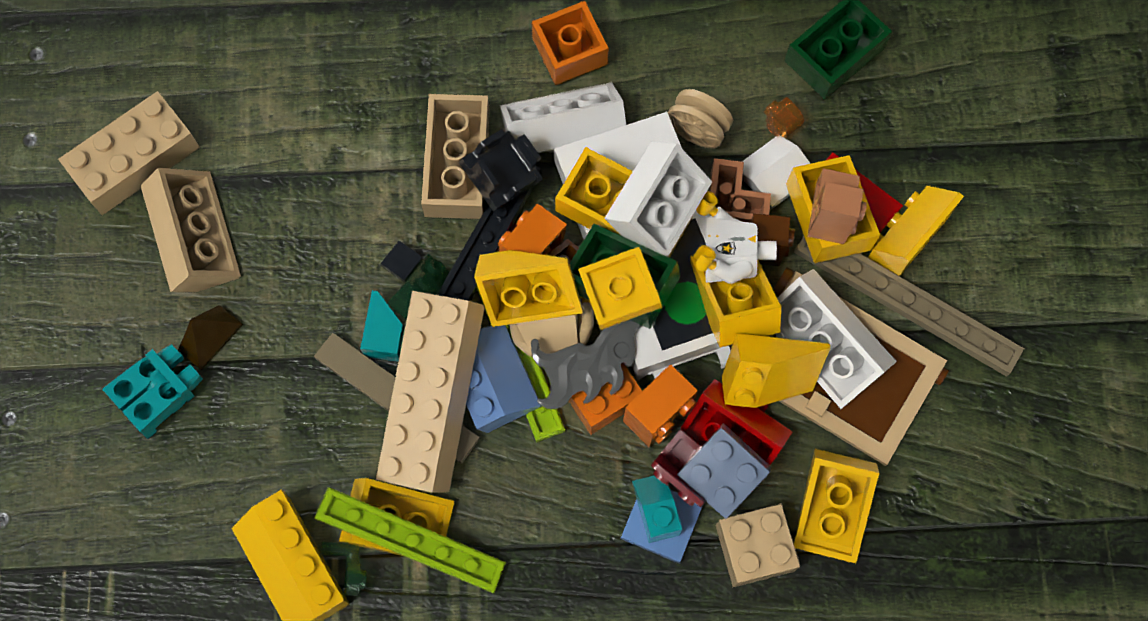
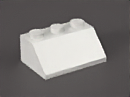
(659, 198)

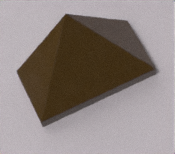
(207, 335)

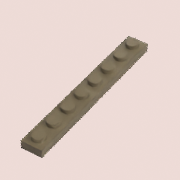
(921, 309)

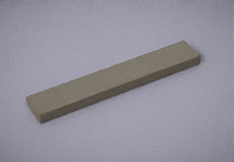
(374, 381)

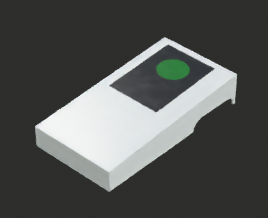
(682, 325)

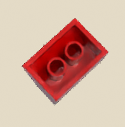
(750, 424)

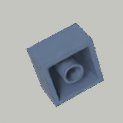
(724, 471)

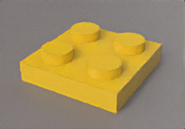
(620, 288)

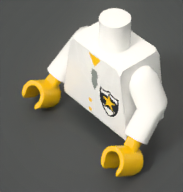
(730, 245)

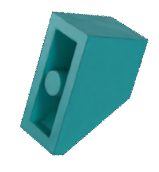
(382, 331)
(657, 509)

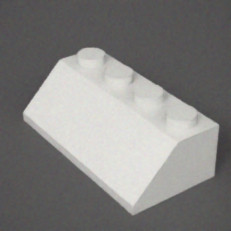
(565, 116)
(817, 314)

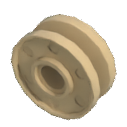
(700, 118)

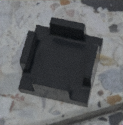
(502, 168)

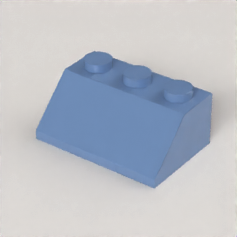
(498, 382)

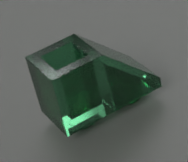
(426, 278)

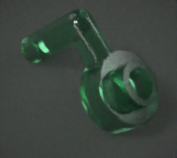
(354, 576)

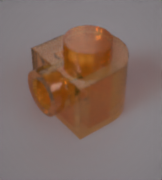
(783, 117)

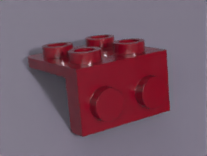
(672, 460)

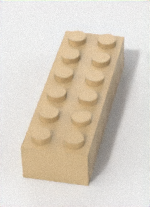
(430, 392)

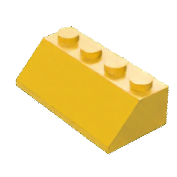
(288, 561)

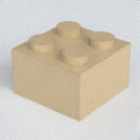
(757, 545)

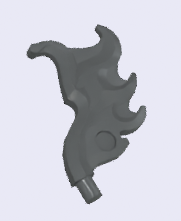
(587, 367)

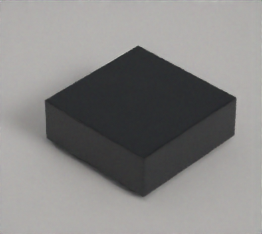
(401, 261)

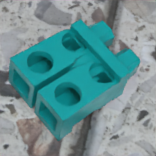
(151, 390)

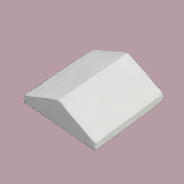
(771, 166)

